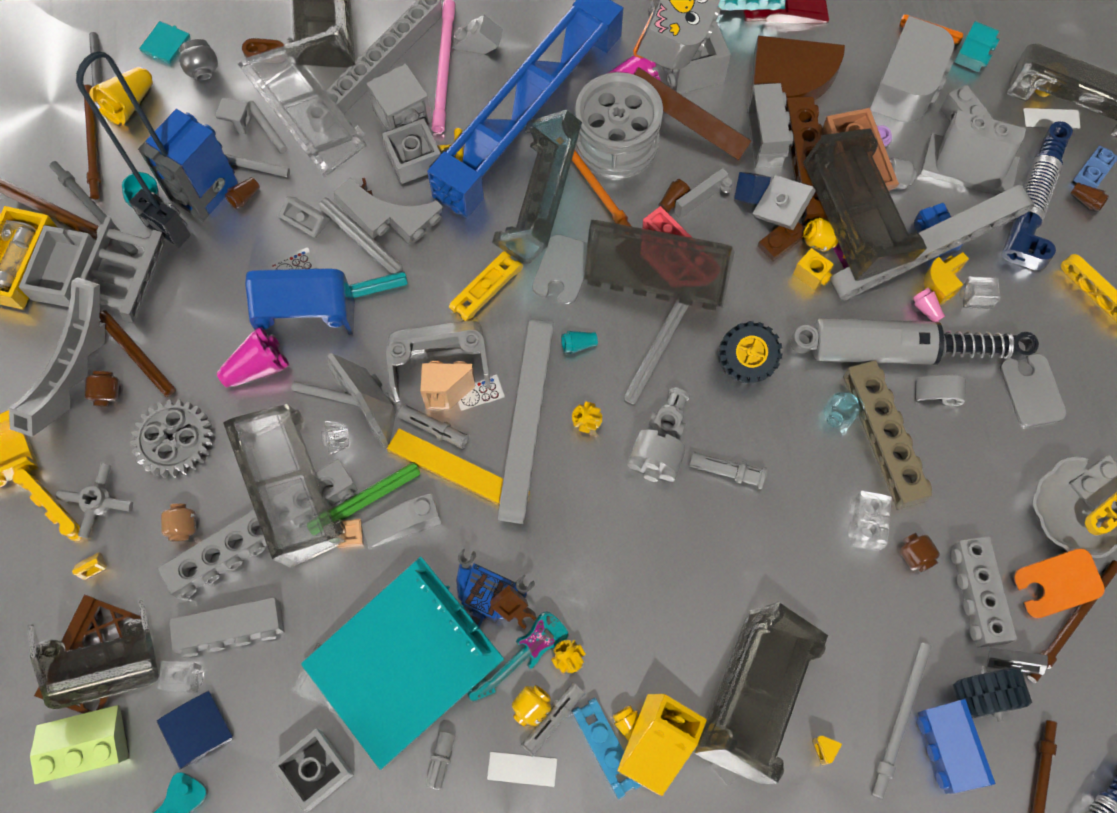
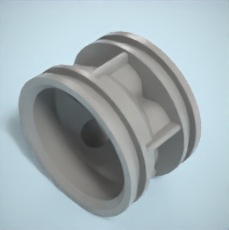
(619, 102)

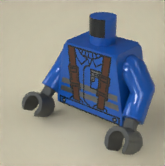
(479, 586)

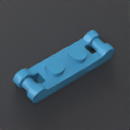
(604, 746)

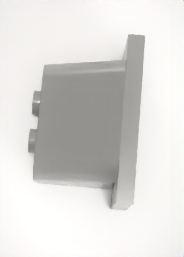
(975, 153)

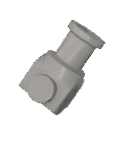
(671, 413)

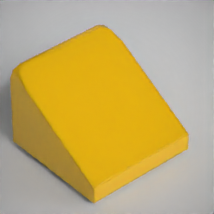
(90, 566)

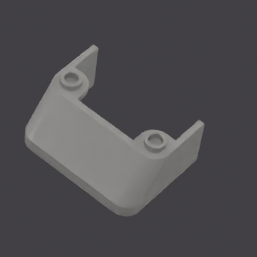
(404, 343)

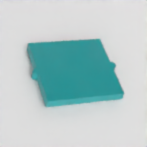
(164, 42)

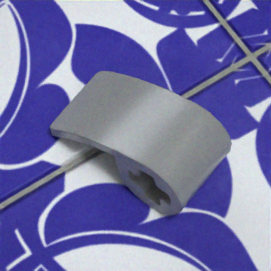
(945, 387)

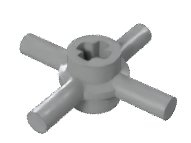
(94, 500)

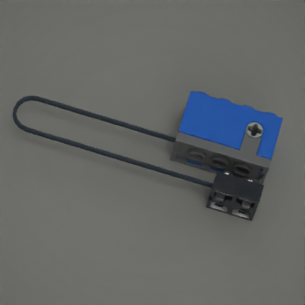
(182, 159)

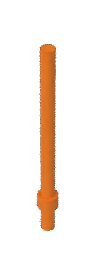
(618, 216)

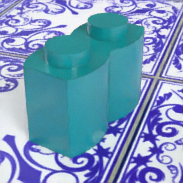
(977, 46)

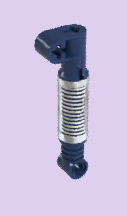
(1040, 188)

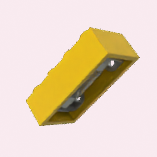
(18, 240)

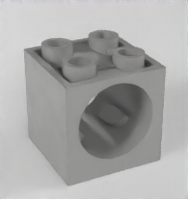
(399, 98)

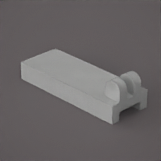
(702, 192)

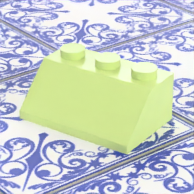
(78, 744)

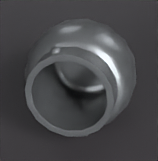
(198, 59)

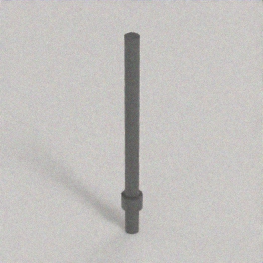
(68, 180)

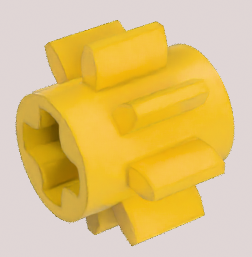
(587, 417)
(568, 656)

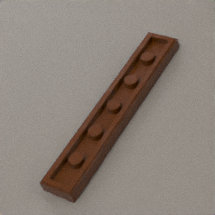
(698, 118)

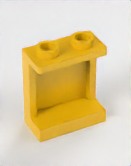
(14, 451)

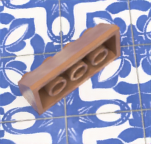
(863, 120)

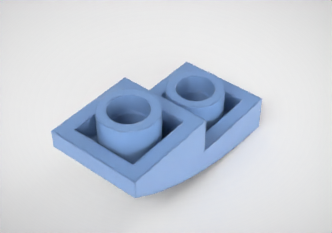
(1096, 167)

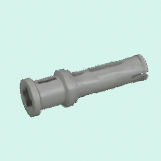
(740, 472)

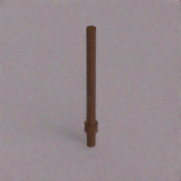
(93, 176)
(1073, 623)
(1048, 750)

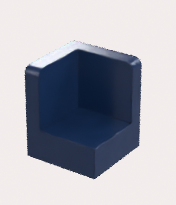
(751, 187)

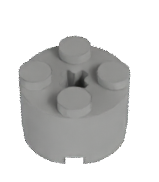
(656, 456)

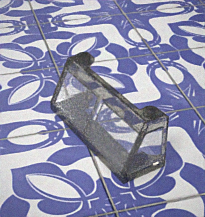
(283, 485)

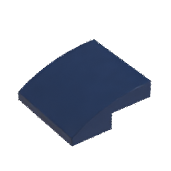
(194, 729)

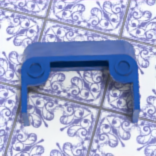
(299, 295)

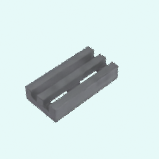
(1015, 659)

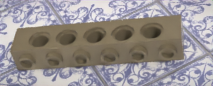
(883, 446)

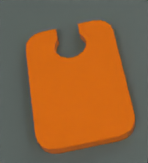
(1066, 582)

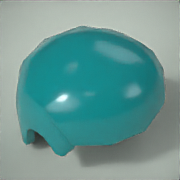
(131, 186)

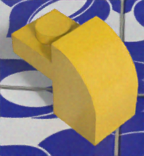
(942, 277)

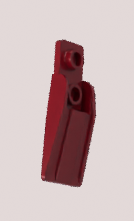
(795, 12)

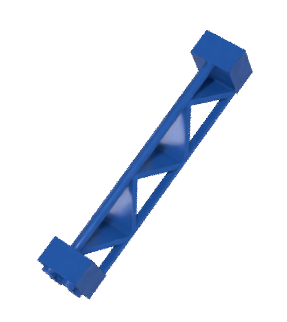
(460, 183)

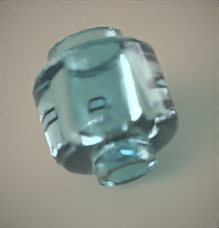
(841, 410)

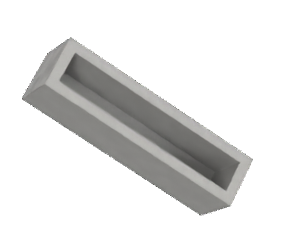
(226, 626)

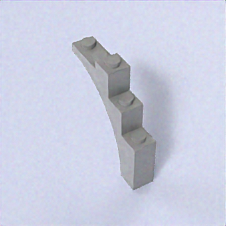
(68, 366)

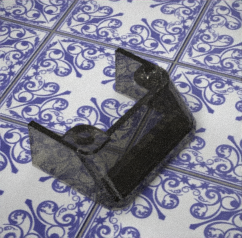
(97, 669)

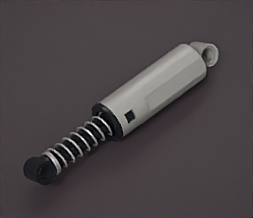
(903, 342)

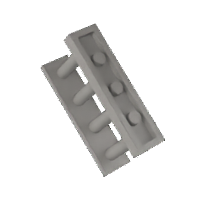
(143, 265)

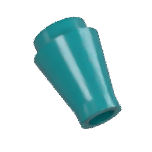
(577, 341)

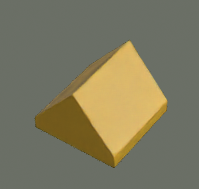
(826, 749)

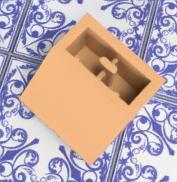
(445, 383)

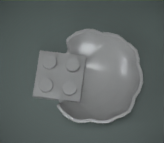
(1069, 496)

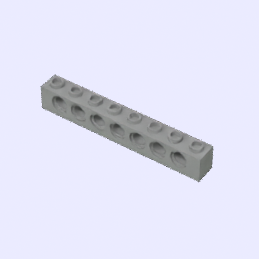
(176, 570)

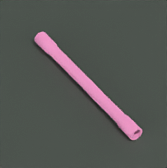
(439, 113)

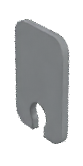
(562, 263)
(1034, 396)

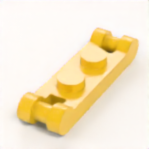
(485, 286)
(43, 497)

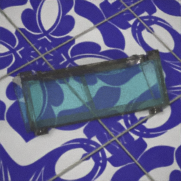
(555, 144)

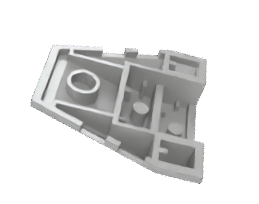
(367, 394)

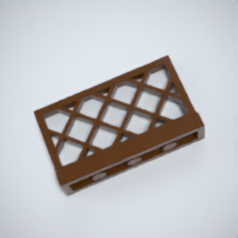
(80, 628)

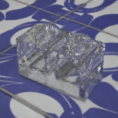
(876, 522)

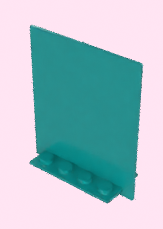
(401, 662)

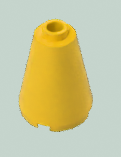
(114, 100)

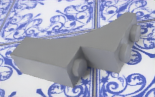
(376, 215)

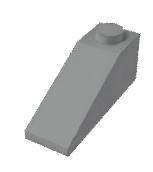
(402, 521)

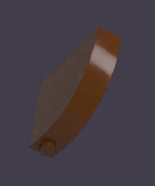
(799, 65)

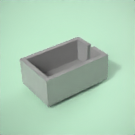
(769, 125)
(55, 265)

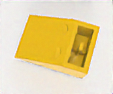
(661, 742)

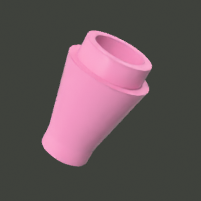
(929, 305)

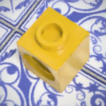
(816, 261)

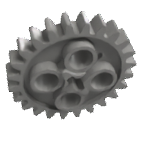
(161, 422)

